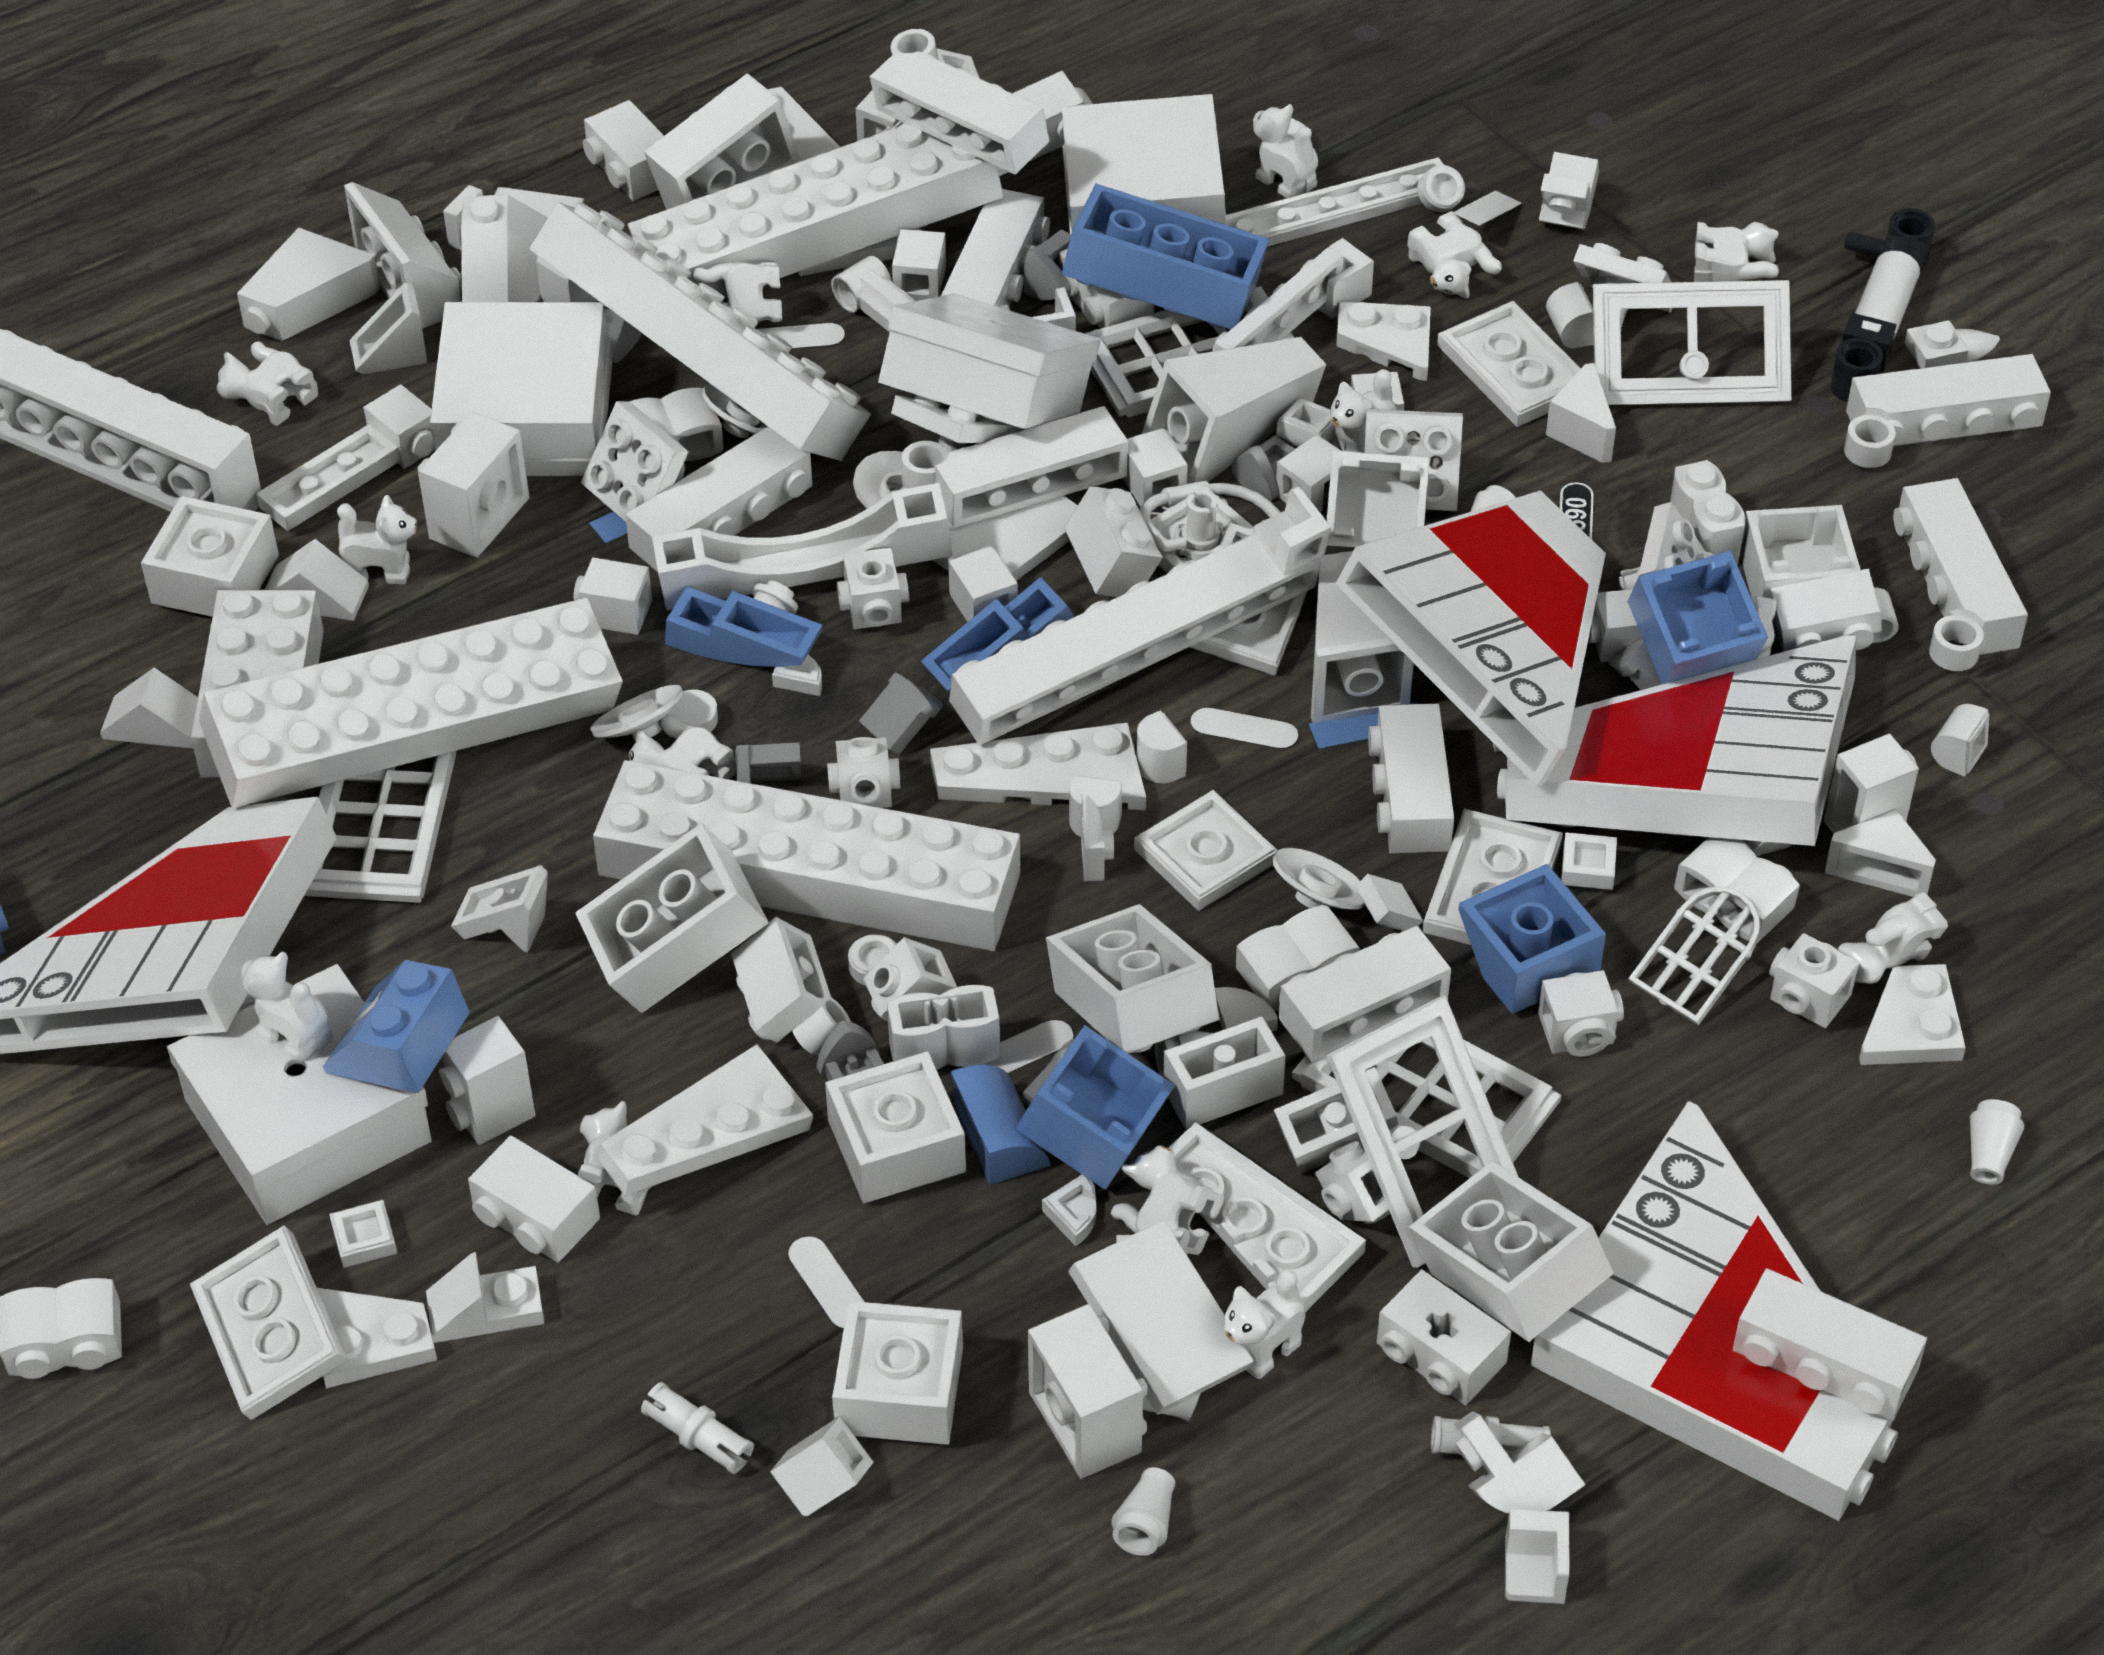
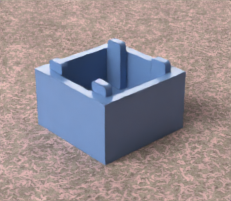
(1697, 617)
(1094, 1107)

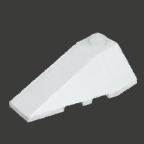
(497, 251)

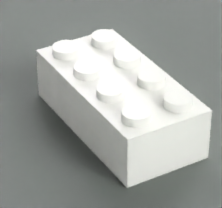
(255, 638)

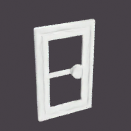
(1693, 387)
(1388, 1147)

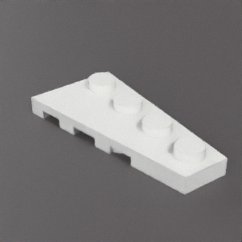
(711, 1121)
(1266, 1219)

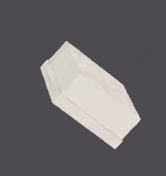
(1146, 149)
(987, 360)
(530, 369)
(301, 1132)

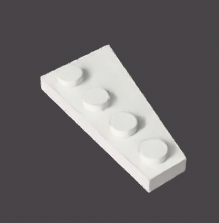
(1038, 766)

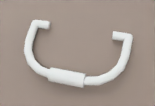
(1173, 495)

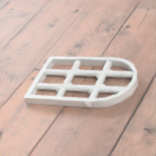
(1680, 957)

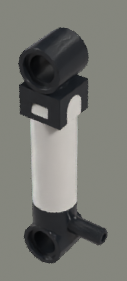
(1874, 325)

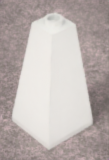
(1230, 400)
(1352, 657)

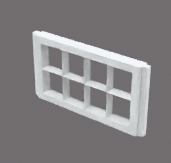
(1112, 376)
(377, 885)
(1517, 1131)

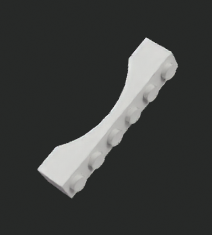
(906, 520)

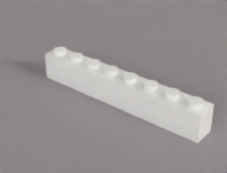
(1122, 636)

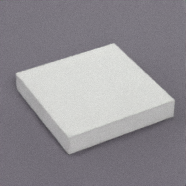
(1205, 850)

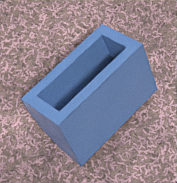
(989, 1114)

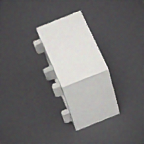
(473, 484)
(1374, 497)
(1795, 546)
(206, 551)
(895, 1127)
(899, 1371)
(1086, 1390)

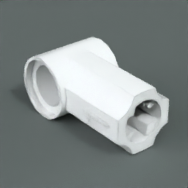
(869, 288)

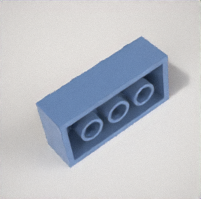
(1165, 257)

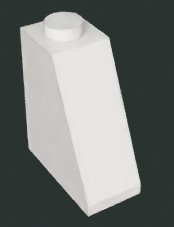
(306, 284)

